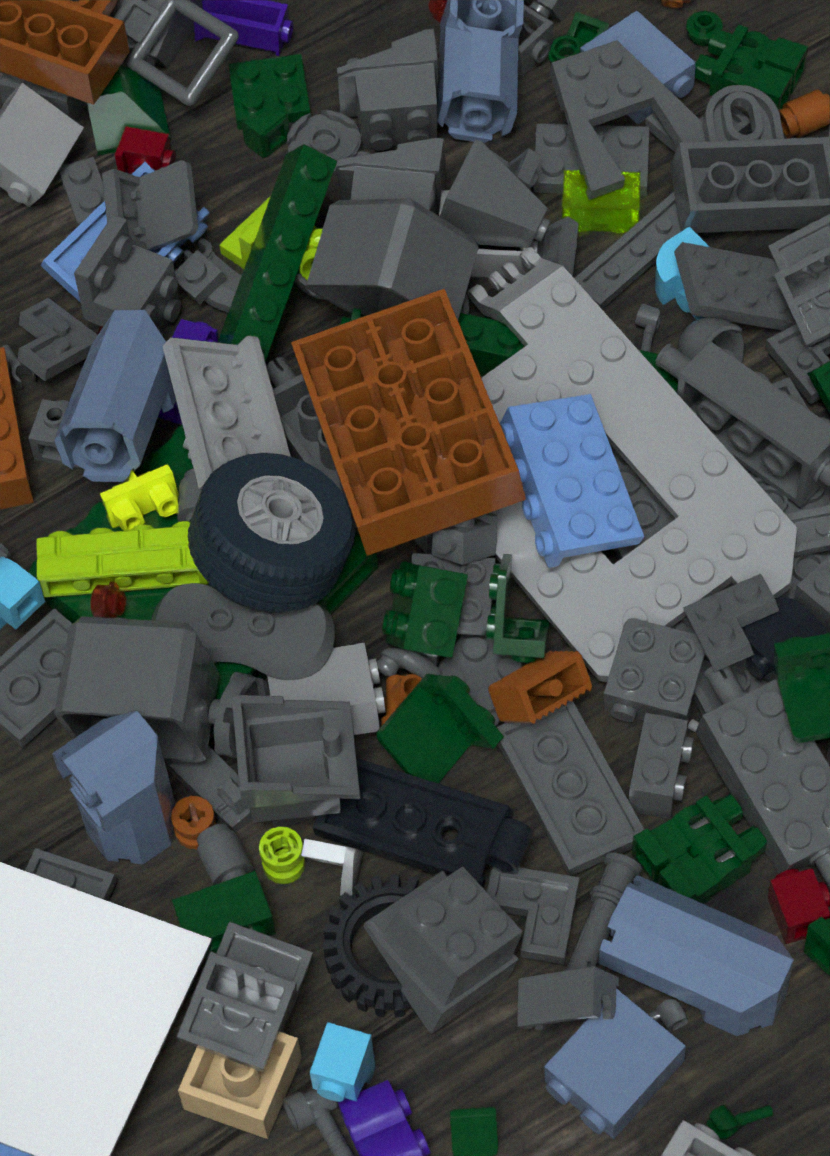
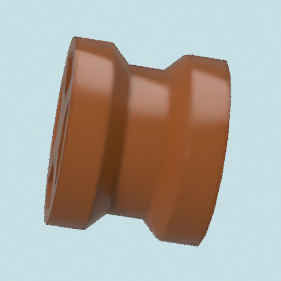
(192, 808)

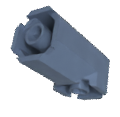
(479, 67)
(116, 399)
(120, 787)
(698, 956)

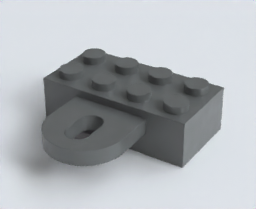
(750, 178)

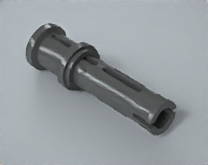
(605, 896)

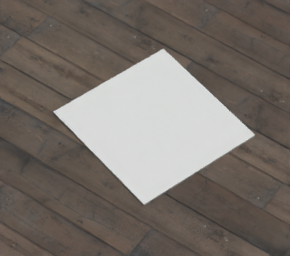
(81, 1012)

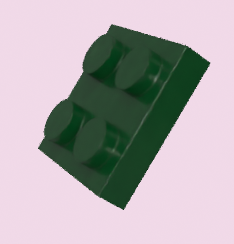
(269, 87)

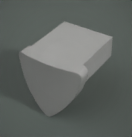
(337, 855)

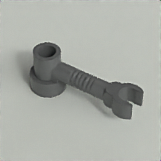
(313, 1109)

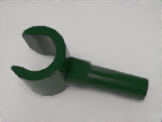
(726, 1124)

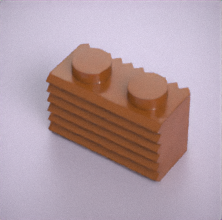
(540, 687)

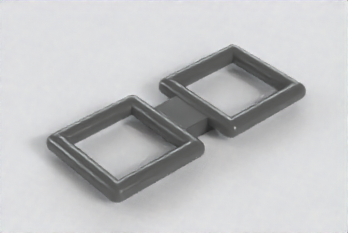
(145, 26)

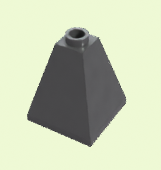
(493, 203)

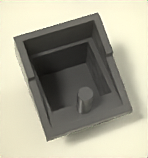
(393, 92)
(411, 171)
(294, 756)
(446, 945)

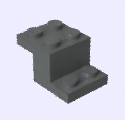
(806, 277)
(126, 278)
(245, 996)

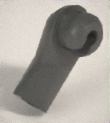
(410, 660)

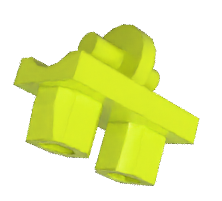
(140, 495)

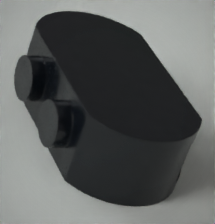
(788, 622)

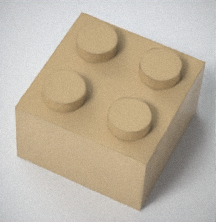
(240, 1093)

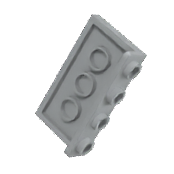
(224, 401)

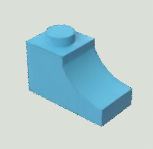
(342, 1063)

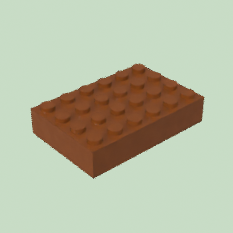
(408, 422)

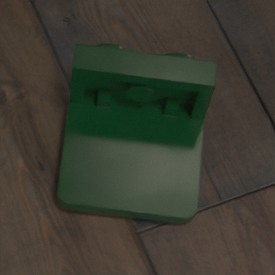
(424, 609)
(513, 636)
(804, 685)
(437, 727)

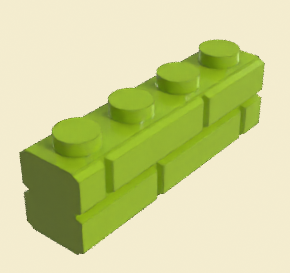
(131, 558)

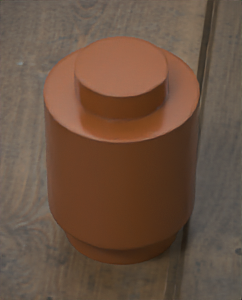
(805, 114)

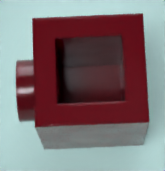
(797, 902)

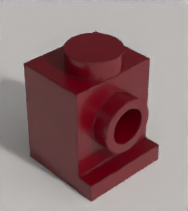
(143, 146)

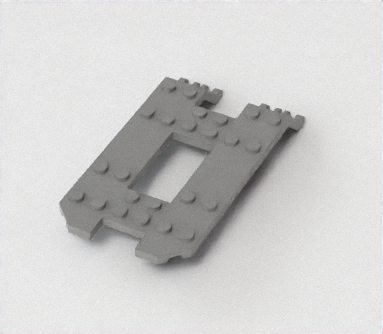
(722, 516)

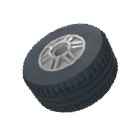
(271, 532)

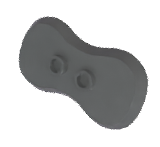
(274, 643)

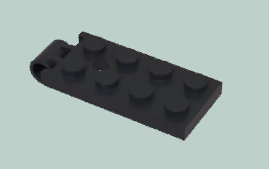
(405, 822)

